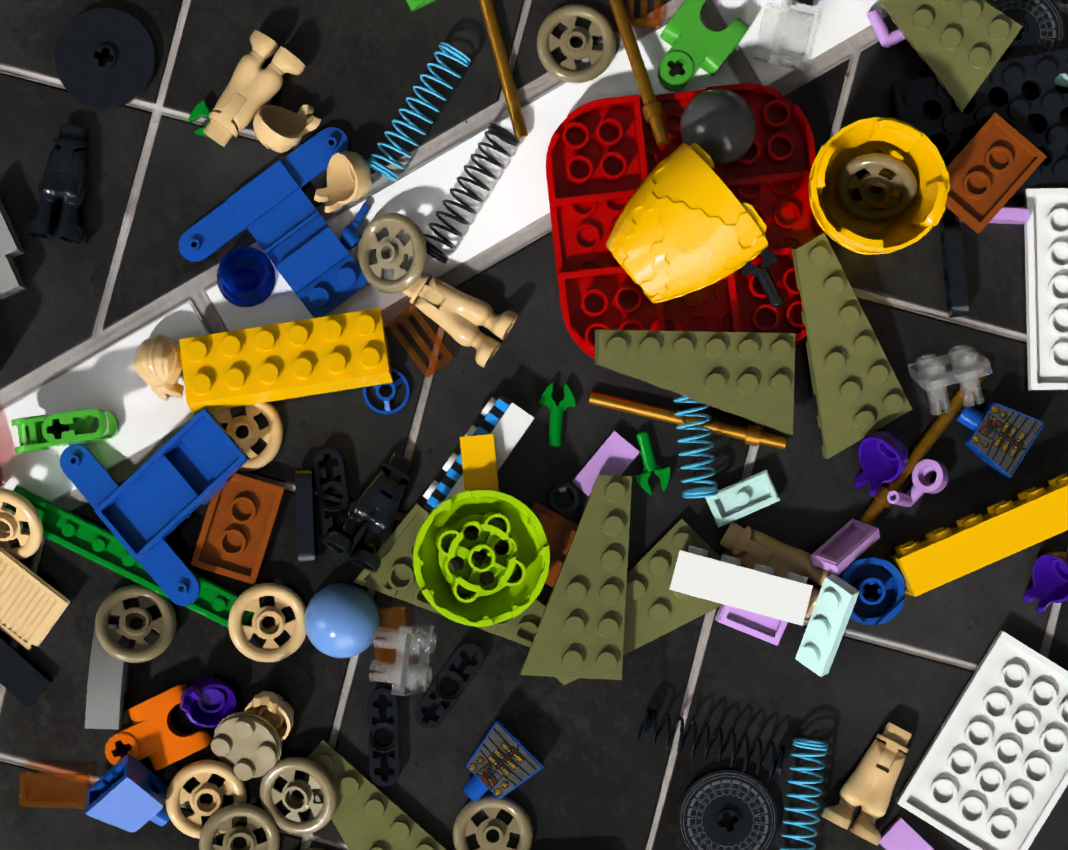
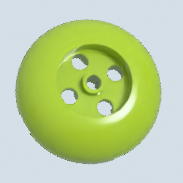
(517, 573)

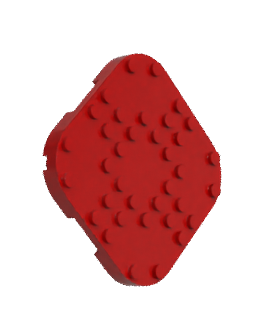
(602, 160)

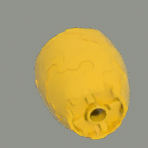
(894, 139)
(684, 228)

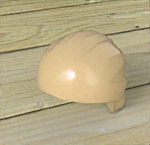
(281, 128)
(346, 180)
(160, 365)
(273, 709)

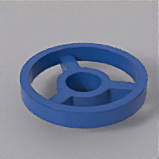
(387, 399)

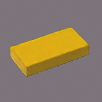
(479, 462)

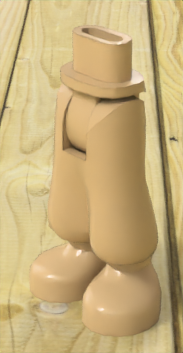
(250, 87)
(461, 315)
(762, 549)
(871, 785)

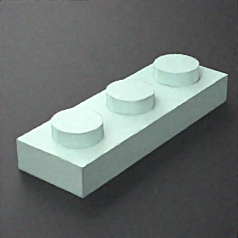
(827, 625)

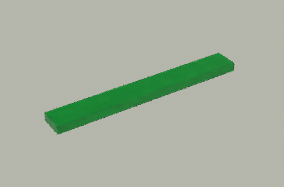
(105, 549)

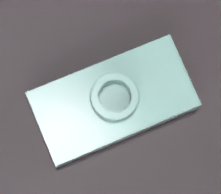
(742, 498)

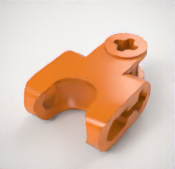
(154, 734)

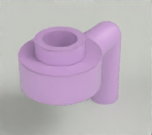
(886, 38)
(922, 483)

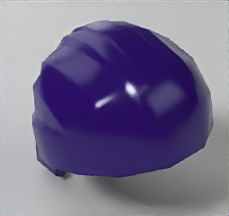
(882, 460)
(1049, 580)
(208, 702)

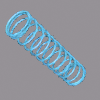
(447, 50)
(701, 491)
(814, 745)

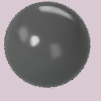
(719, 124)

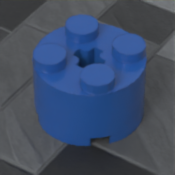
(888, 589)

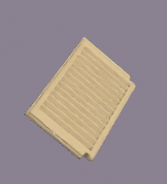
(27, 603)

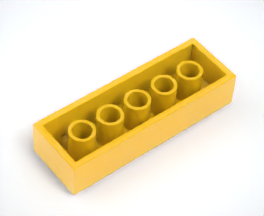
(285, 360)
(983, 538)

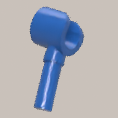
(349, 235)

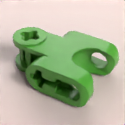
(696, 45)
(44, 432)

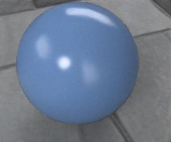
(341, 620)

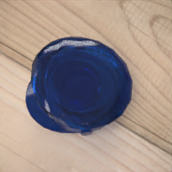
(246, 277)

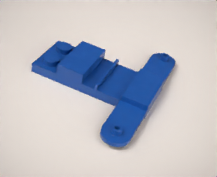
(287, 227)
(160, 496)

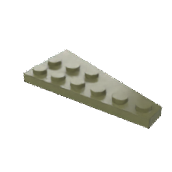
(955, 39)
(846, 362)
(725, 370)
(398, 580)
(650, 605)
(586, 608)
(365, 812)

